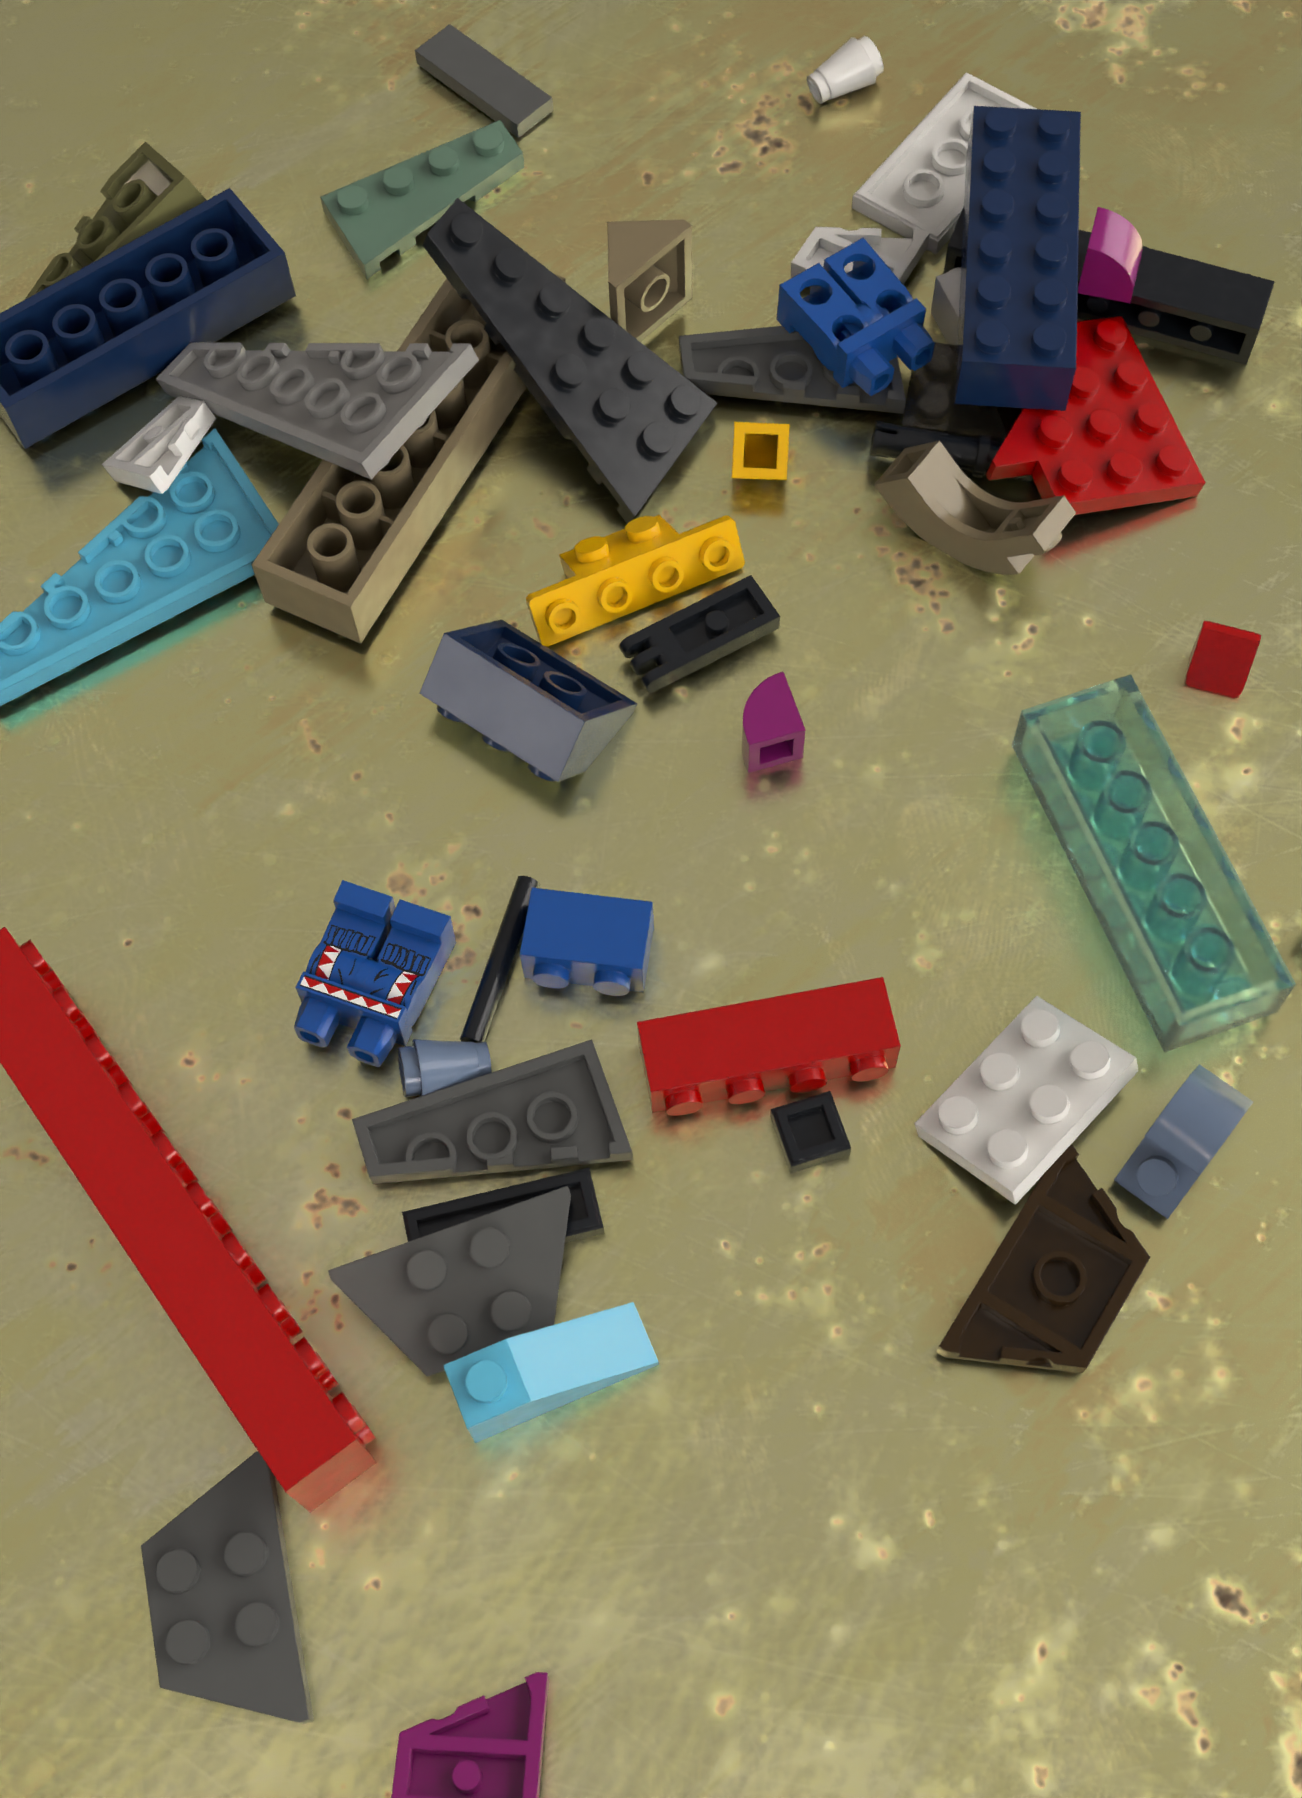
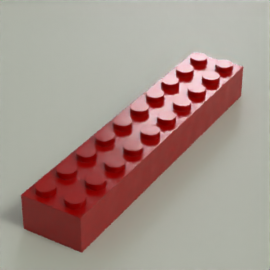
(176, 1236)

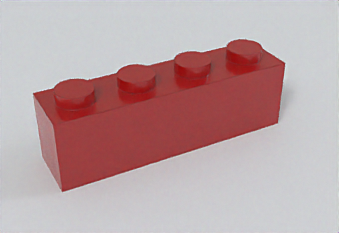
(768, 1046)

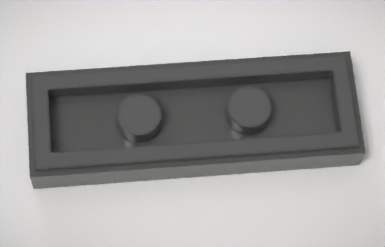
(484, 80)

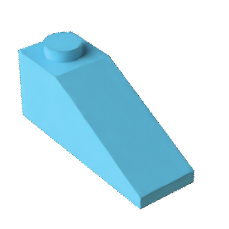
(548, 1369)

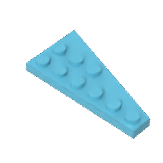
(141, 570)

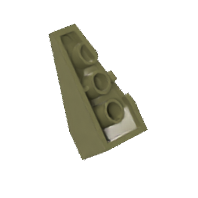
(139, 199)

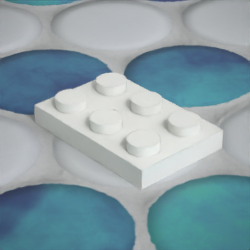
(1026, 1098)

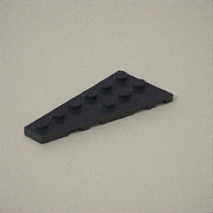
(583, 369)

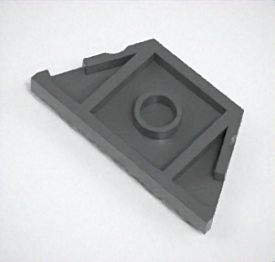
(465, 1282)
(227, 1599)

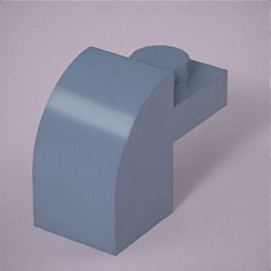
(1183, 1140)

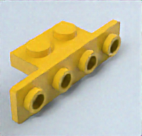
(630, 572)

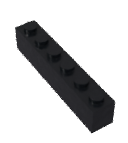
(1174, 301)

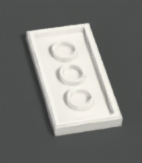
(926, 173)

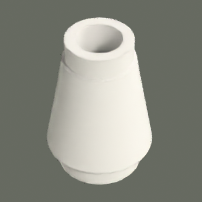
(846, 70)

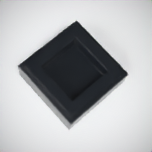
(810, 1132)

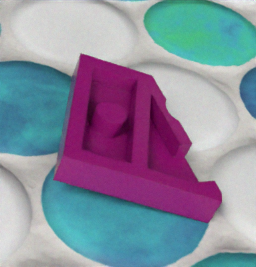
(479, 1750)

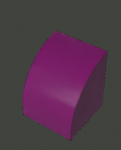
(1111, 258)
(771, 726)

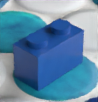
(587, 941)

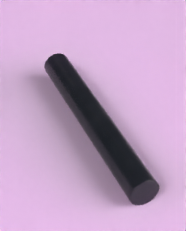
(499, 962)

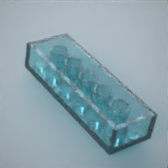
(1150, 864)

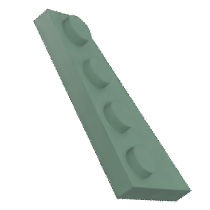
(402, 201)

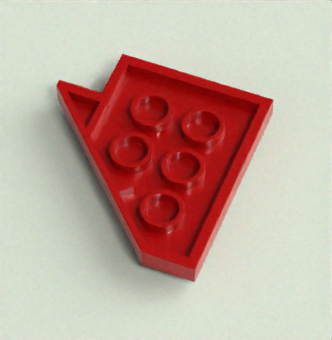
(1113, 439)

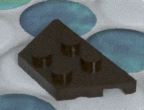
(1051, 1279)

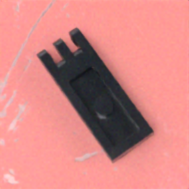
(700, 634)

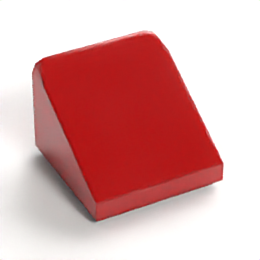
(1221, 659)

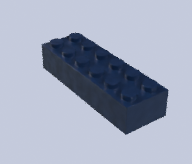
(1019, 259)
(135, 314)

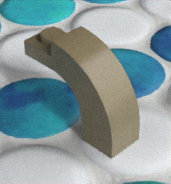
(963, 519)

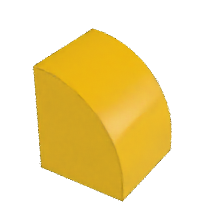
(760, 450)

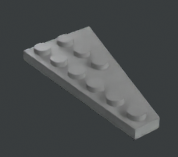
(330, 400)

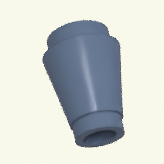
(440, 1064)

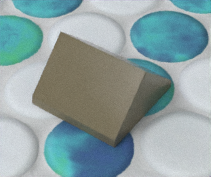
(648, 272)

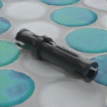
(968, 452)

